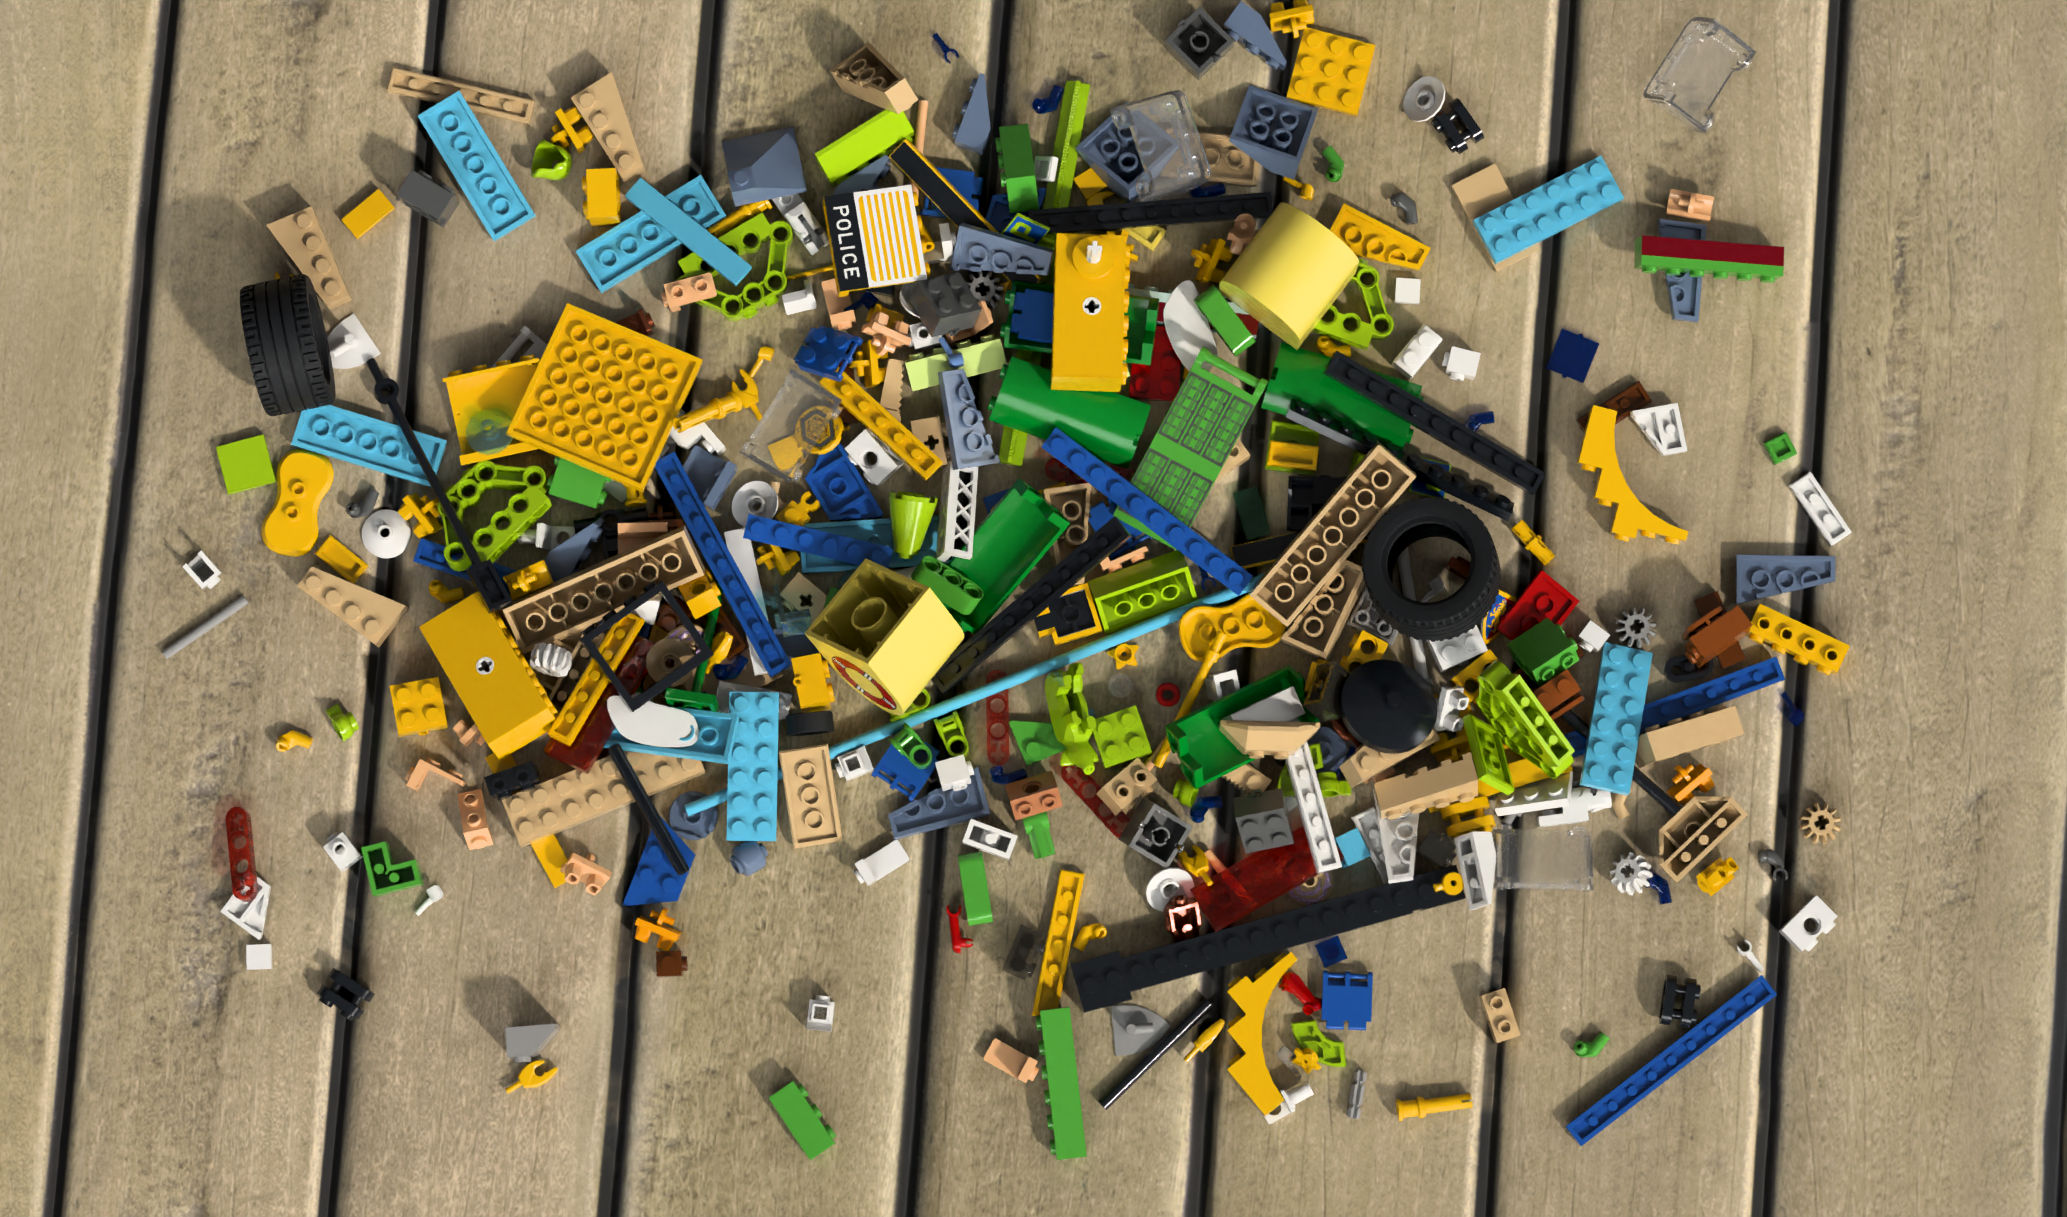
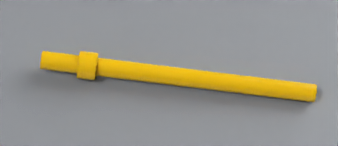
(1211, 655)

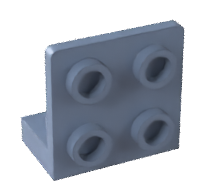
(709, 475)

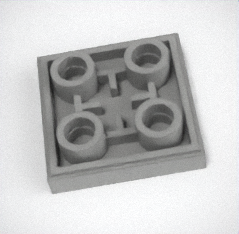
(1368, 619)

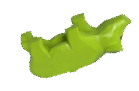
(1071, 717)

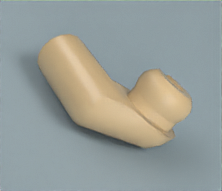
(1618, 805)

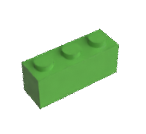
(803, 1119)

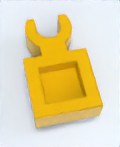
(797, 513)

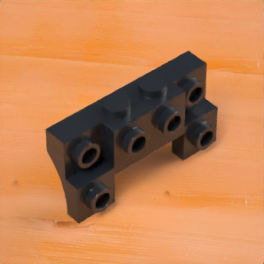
(1307, 496)

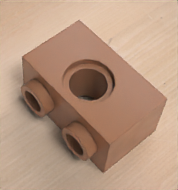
(1033, 795)

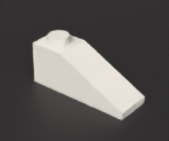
(1281, 706)
(1477, 866)

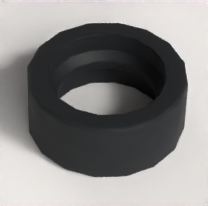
(809, 723)

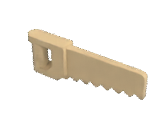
(892, 388)

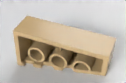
(874, 80)
(607, 120)
(1688, 735)

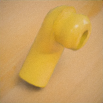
(292, 739)

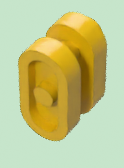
(1479, 824)

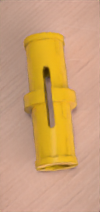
(1533, 542)

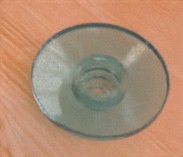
(490, 440)

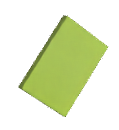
(1488, 754)

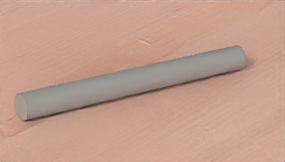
(205, 627)

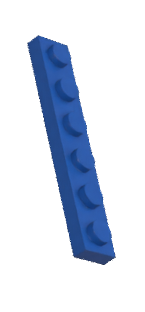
(815, 541)

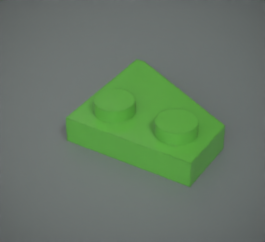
(1035, 740)

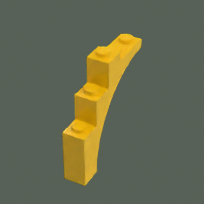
(1630, 515)
(1252, 999)

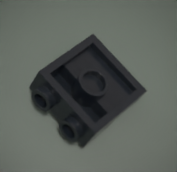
(512, 779)

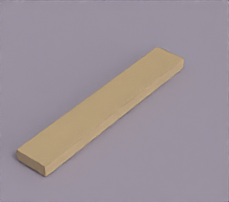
(479, 99)

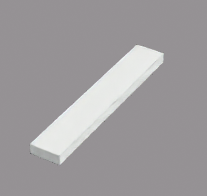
(743, 555)
(1313, 810)

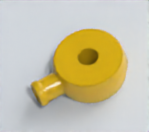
(1446, 886)

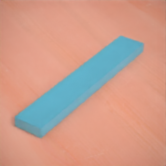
(688, 231)

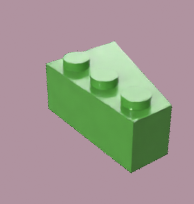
(1018, 167)

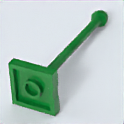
(695, 699)

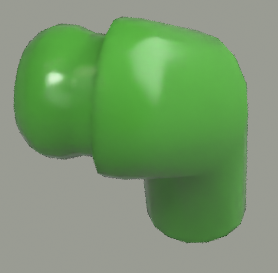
(1335, 166)
(1591, 1048)

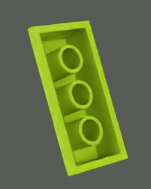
(863, 146)
(1142, 591)

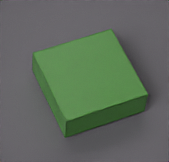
(1780, 448)

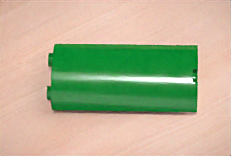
(1140, 332)
(1301, 377)
(1097, 420)
(1007, 549)
(1201, 745)

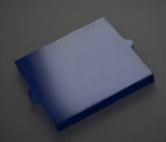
(1572, 355)

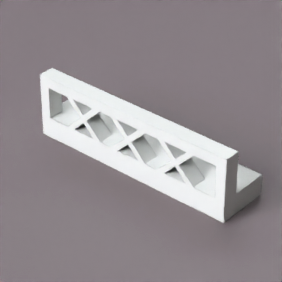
(948, 513)

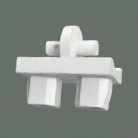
(1448, 706)

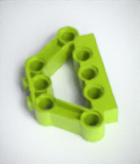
(777, 263)
(1374, 308)
(519, 522)
(1522, 720)

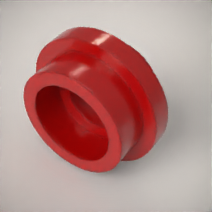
(1168, 702)

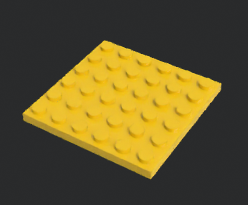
(604, 397)

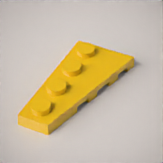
(1377, 241)

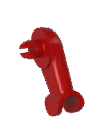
(956, 939)
(1295, 985)

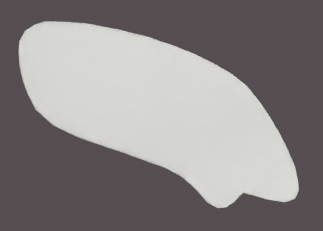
(1187, 326)
(653, 723)

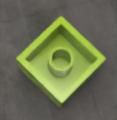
(1121, 737)

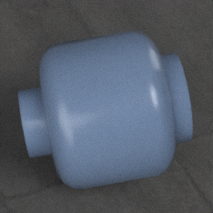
(748, 857)

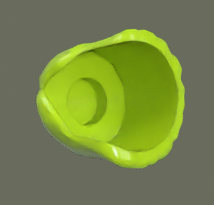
(543, 159)

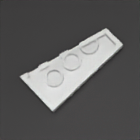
(1398, 845)

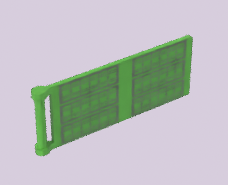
(1194, 441)

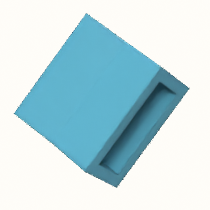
(1352, 847)

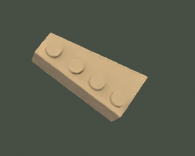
(310, 251)
(1074, 504)
(358, 607)
(1326, 615)
(1368, 763)
(1427, 788)

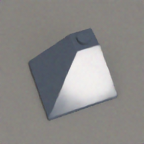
(1273, 130)
(1113, 158)
(764, 166)

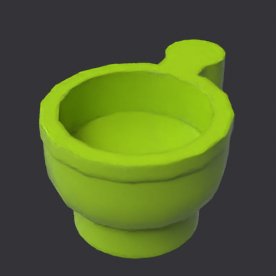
(343, 723)
(1331, 786)
(1185, 793)

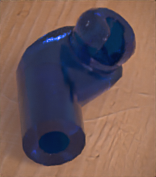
(1049, 103)
(1207, 191)
(1478, 419)
(730, 671)
(999, 777)
(1202, 805)
(1662, 887)

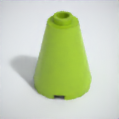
(910, 521)

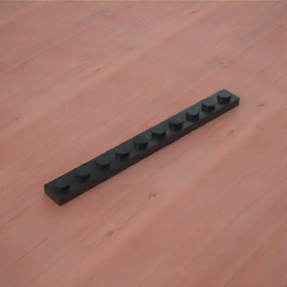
(1153, 213)
(1434, 423)
(1428, 473)
(1031, 604)

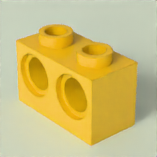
(701, 594)
(1358, 656)
(1472, 672)

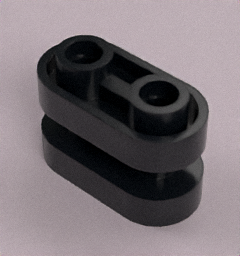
(1443, 123)
(349, 1008)
(1686, 1014)

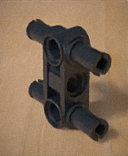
(610, 534)

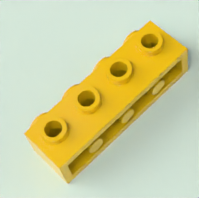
(1797, 639)

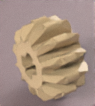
(1813, 817)

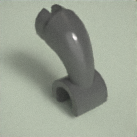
(1773, 858)

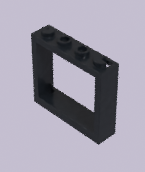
(630, 605)

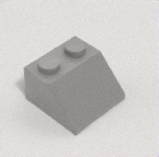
(528, 1041)

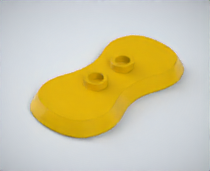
(292, 521)
(1243, 622)

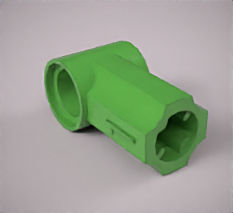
(1038, 830)

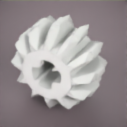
(550, 659)
(1626, 867)

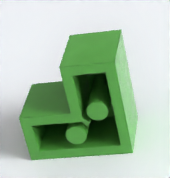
(387, 877)

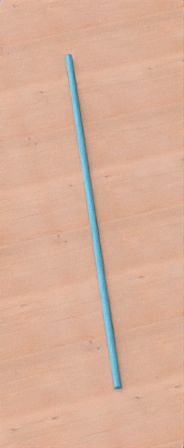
(1001, 684)

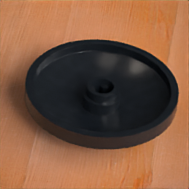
(1388, 706)

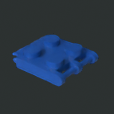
(964, 182)
(1036, 316)
(826, 351)
(1101, 515)
(904, 771)
(1346, 1000)

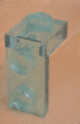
(791, 623)

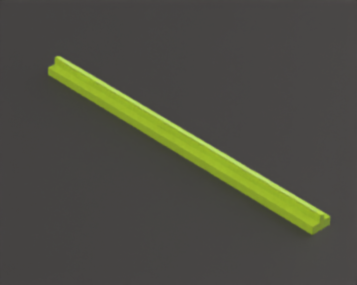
(1057, 196)

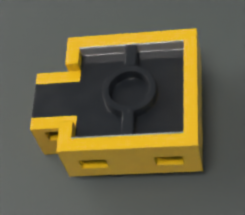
(1069, 617)

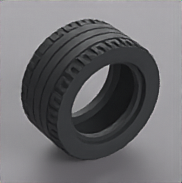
(287, 345)
(1414, 522)

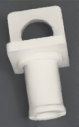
(545, 536)
(1291, 1099)

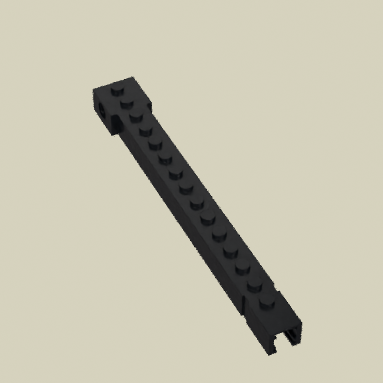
(1111, 979)

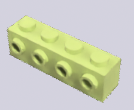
(978, 359)

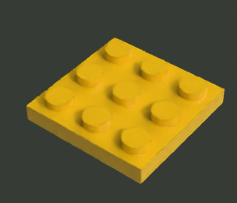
(1330, 71)

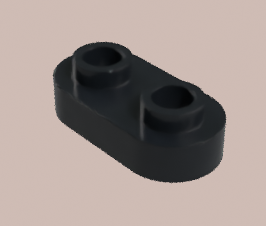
(1688, 670)

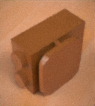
(1715, 634)
(1558, 694)

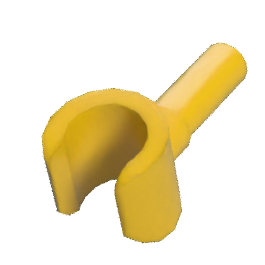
(1306, 189)
(764, 353)

